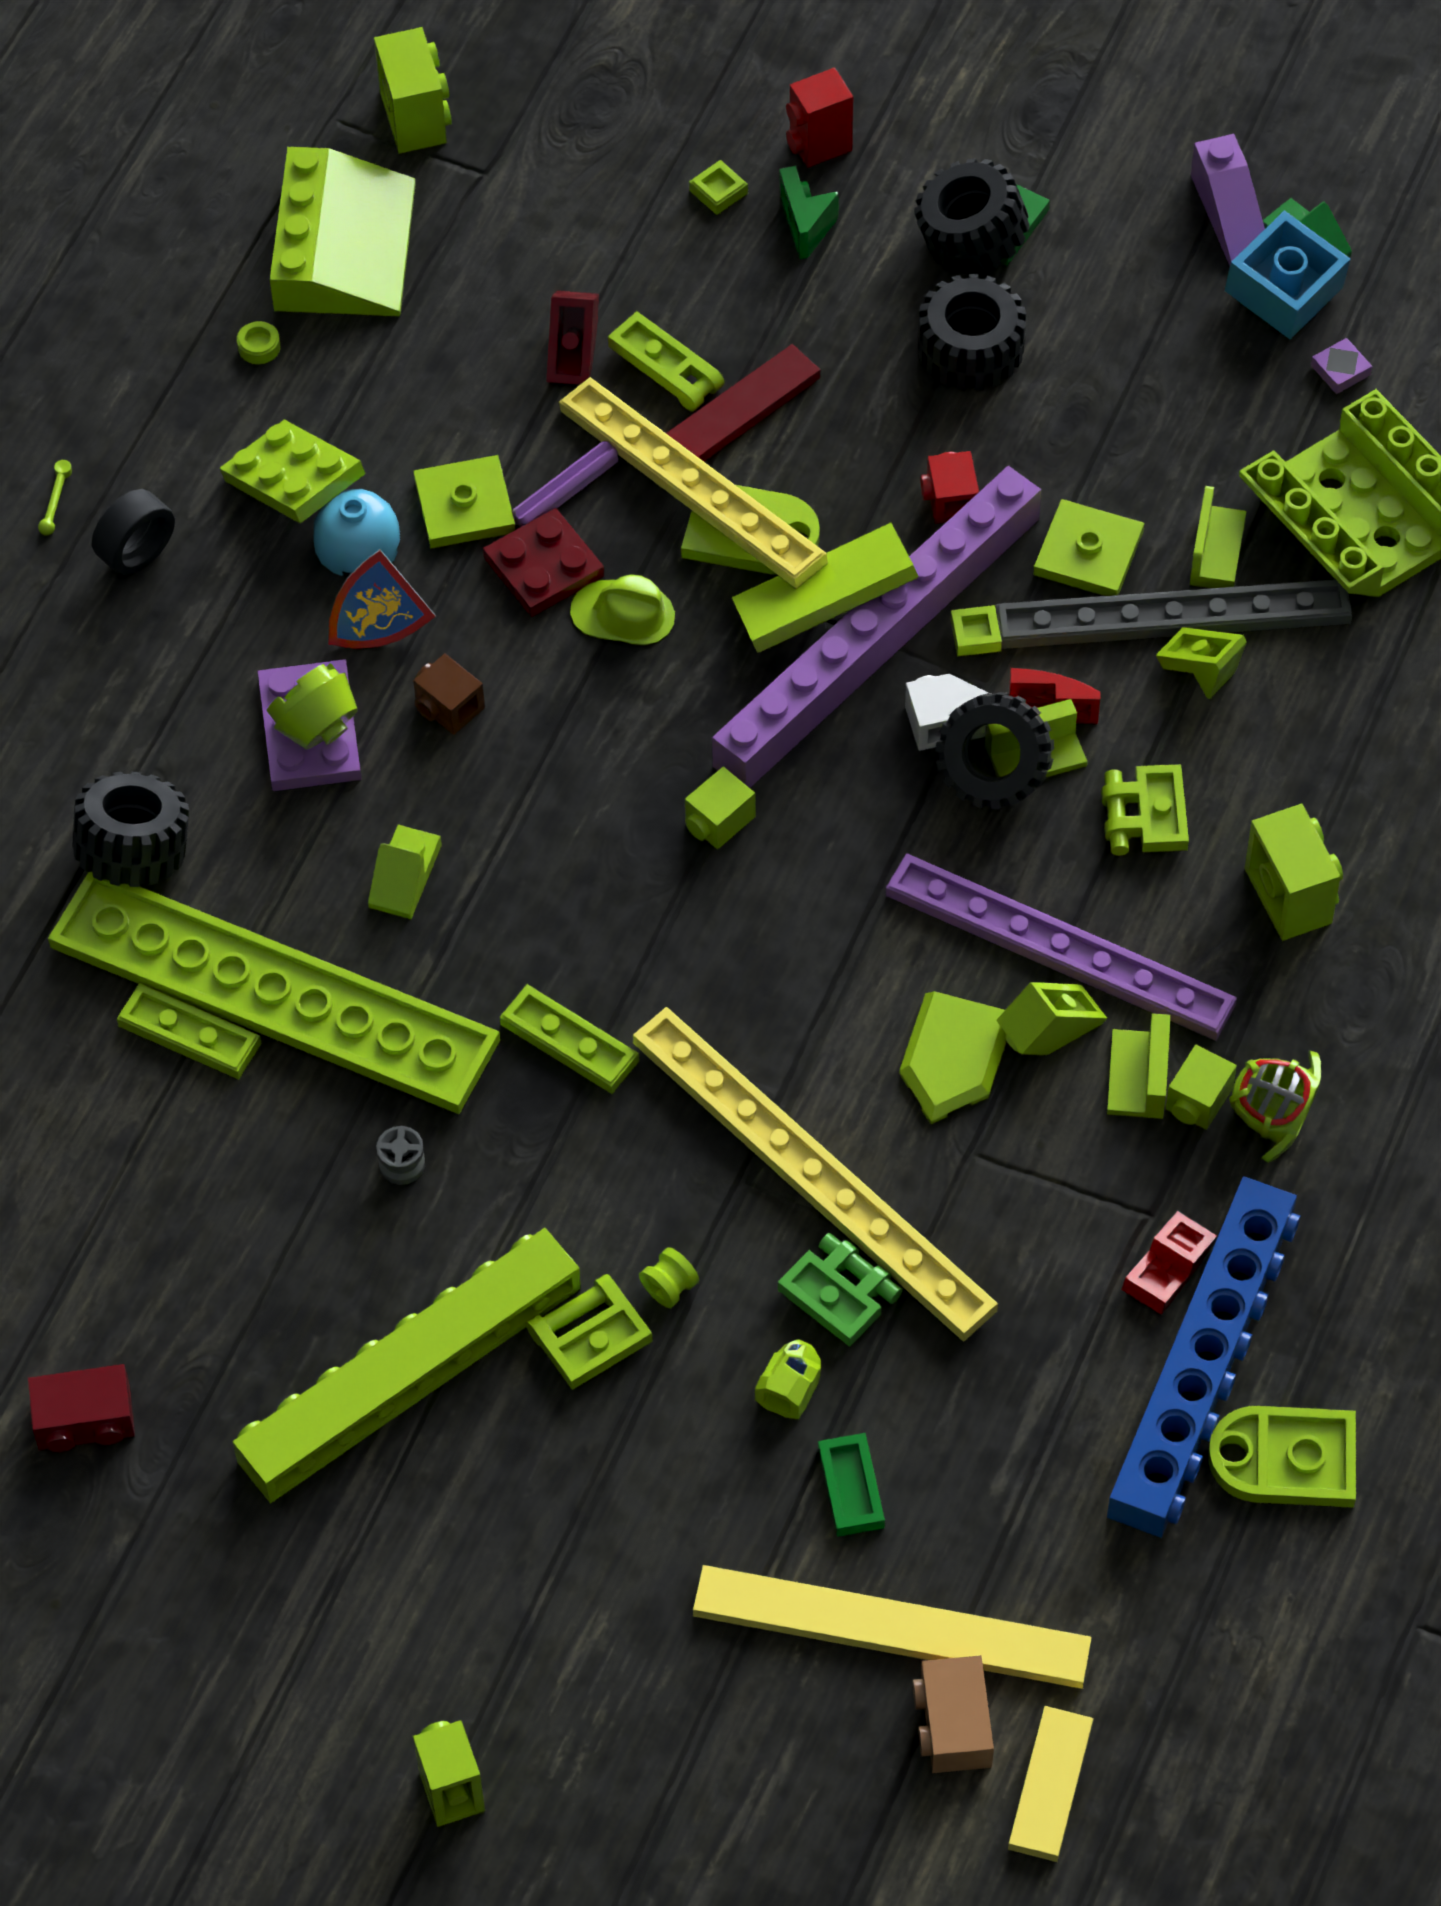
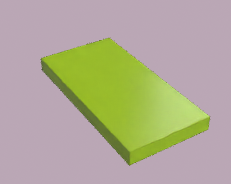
(849, 579)

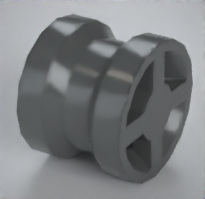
(391, 1149)

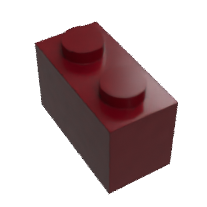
(81, 1408)

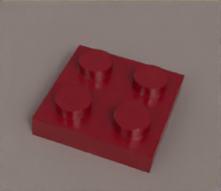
(543, 562)

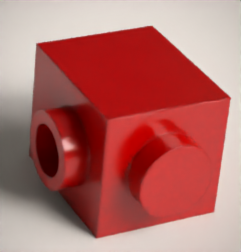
(949, 483)

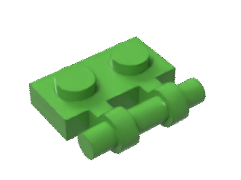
(833, 1299)

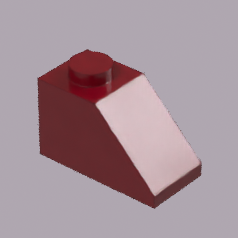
(572, 336)

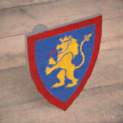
(376, 607)

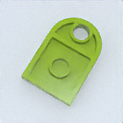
(709, 545)
(1290, 1456)

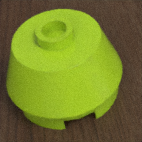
(315, 708)

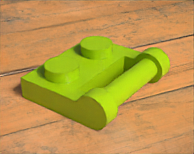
(597, 1341)

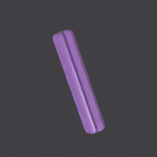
(566, 483)

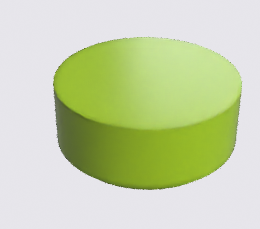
(258, 342)

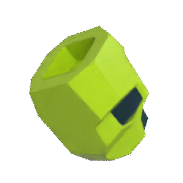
(789, 1380)

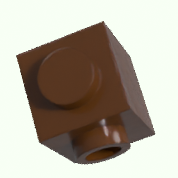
(448, 694)

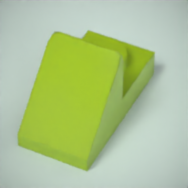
(1206, 654)
(403, 871)

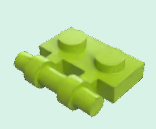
(1160, 808)

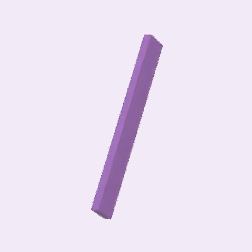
(1061, 946)

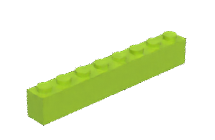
(406, 1364)

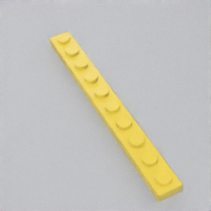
(815, 1174)

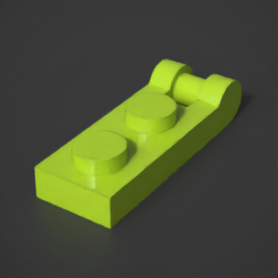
(665, 360)

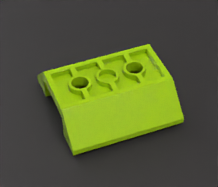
(1386, 491)

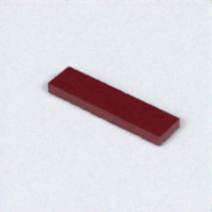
(746, 403)

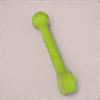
(62, 470)

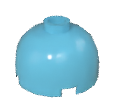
(354, 529)

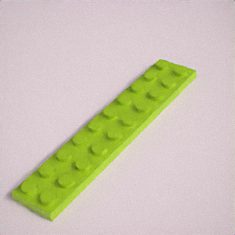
(276, 991)

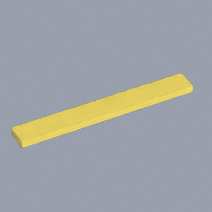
(694, 483)
(891, 1626)

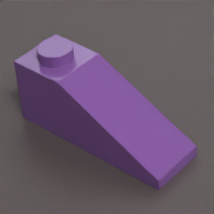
(1227, 193)

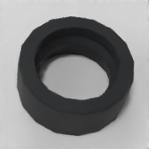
(133, 531)

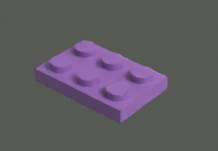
(289, 762)

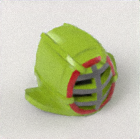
(1276, 1098)

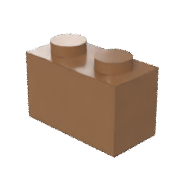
(955, 1714)

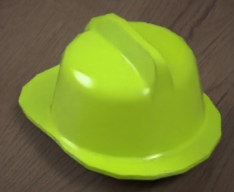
(623, 610)

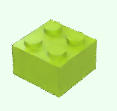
(412, 89)
(1293, 871)

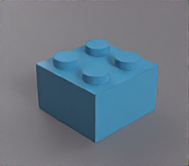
(1287, 274)

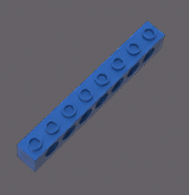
(1134, 1497)

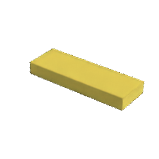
(1050, 1784)

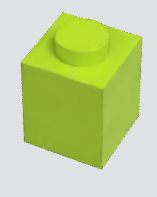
(719, 808)
(1200, 1087)

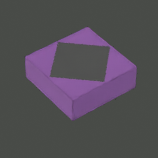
(1341, 365)

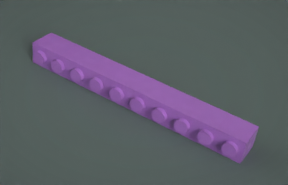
(876, 629)

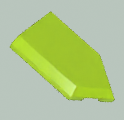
(952, 1054)

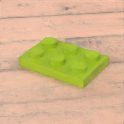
(292, 471)

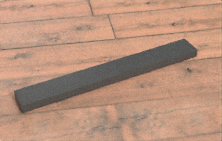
(1167, 612)

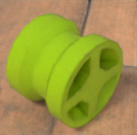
(669, 1277)

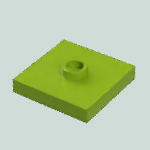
(464, 501)
(1088, 548)

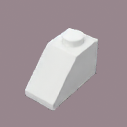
(931, 702)

